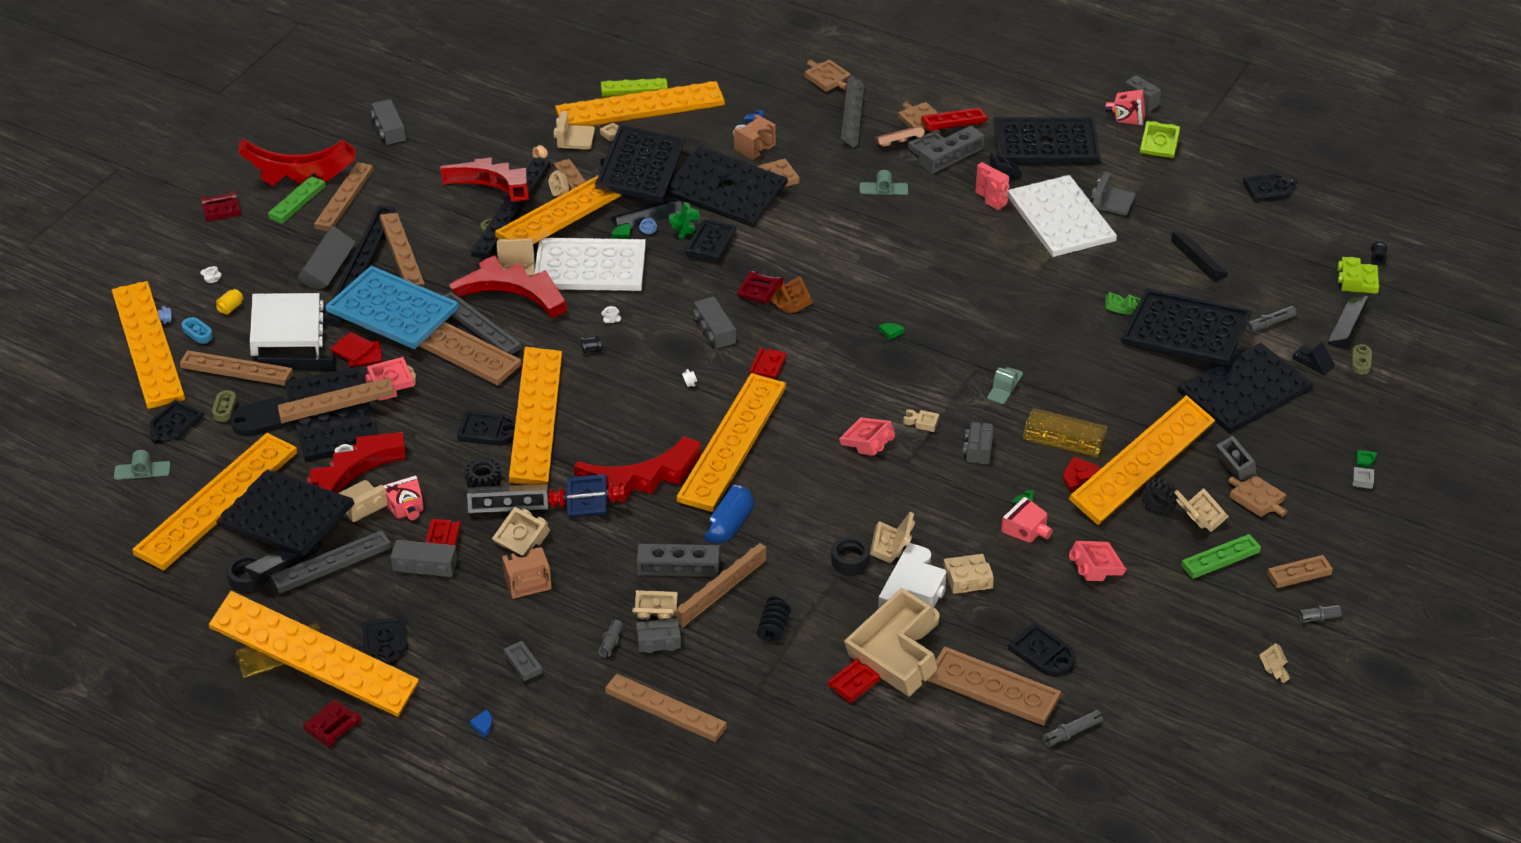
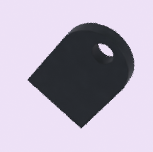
(258, 417)
(486, 428)
(1043, 651)

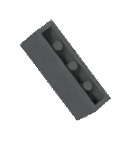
(326, 259)
(507, 497)

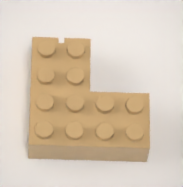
(889, 642)

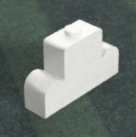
(916, 576)

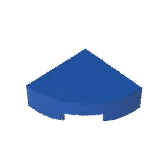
(749, 118)
(482, 723)

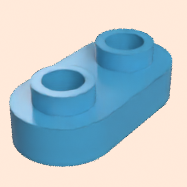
(197, 330)

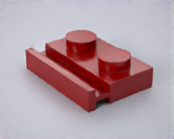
(768, 363)
(443, 532)
(854, 680)

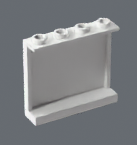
(286, 321)

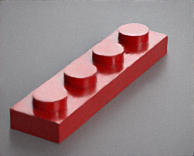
(954, 119)

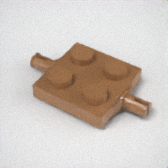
(827, 75)
(912, 115)
(1257, 496)

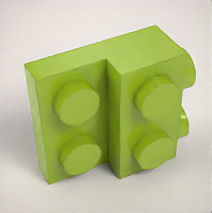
(1160, 139)
(1357, 276)

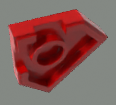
(1078, 473)

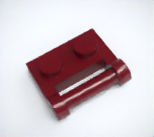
(220, 210)
(759, 292)
(329, 719)

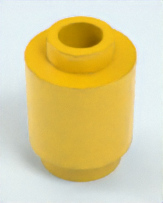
(229, 301)

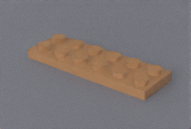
(471, 353)
(995, 686)

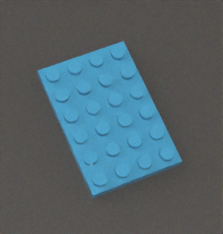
(392, 307)

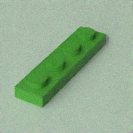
(296, 199)
(1220, 556)

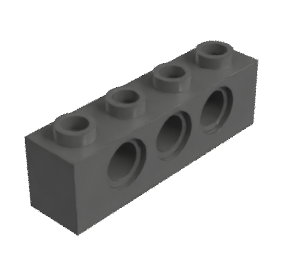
(951, 149)
(678, 560)

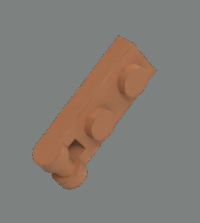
(900, 136)

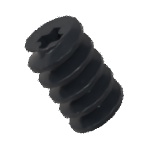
(773, 619)

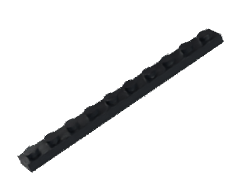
(509, 210)
(362, 257)

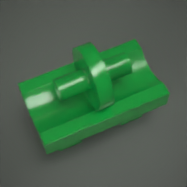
(681, 220)

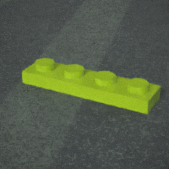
(625, 87)

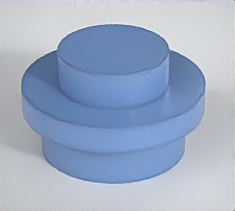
(648, 226)
(164, 315)

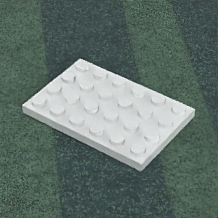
(1061, 215)
(592, 263)

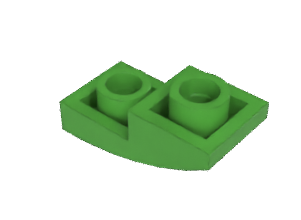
(1121, 305)

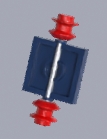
(587, 495)

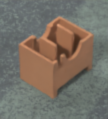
(754, 137)
(527, 574)

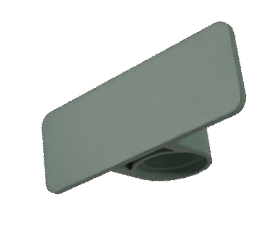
(884, 185)
(1004, 383)
(141, 467)

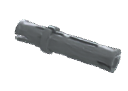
(1265, 321)
(1065, 732)

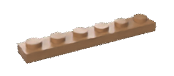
(344, 196)
(401, 249)
(236, 368)
(335, 400)
(720, 585)
(666, 707)

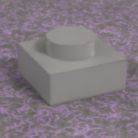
(1363, 477)

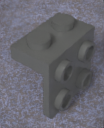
(1110, 198)

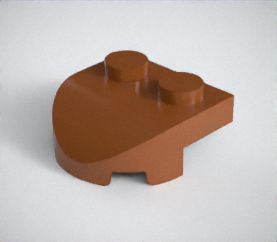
(792, 296)

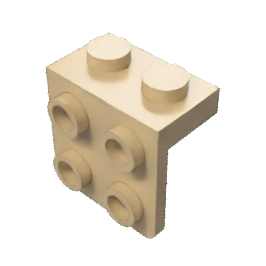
(572, 136)
(516, 251)
(366, 499)
(1203, 509)
(889, 541)
(655, 604)

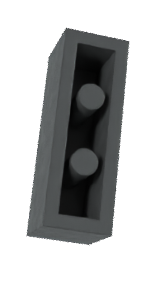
(388, 122)
(714, 322)
(424, 558)

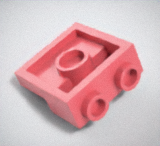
(992, 186)
(396, 370)
(868, 435)
(1096, 560)

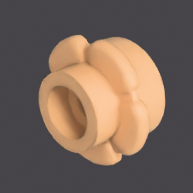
(539, 151)

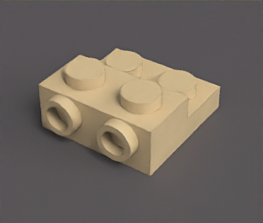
(521, 532)
(968, 573)

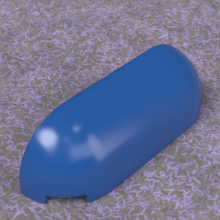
(730, 514)

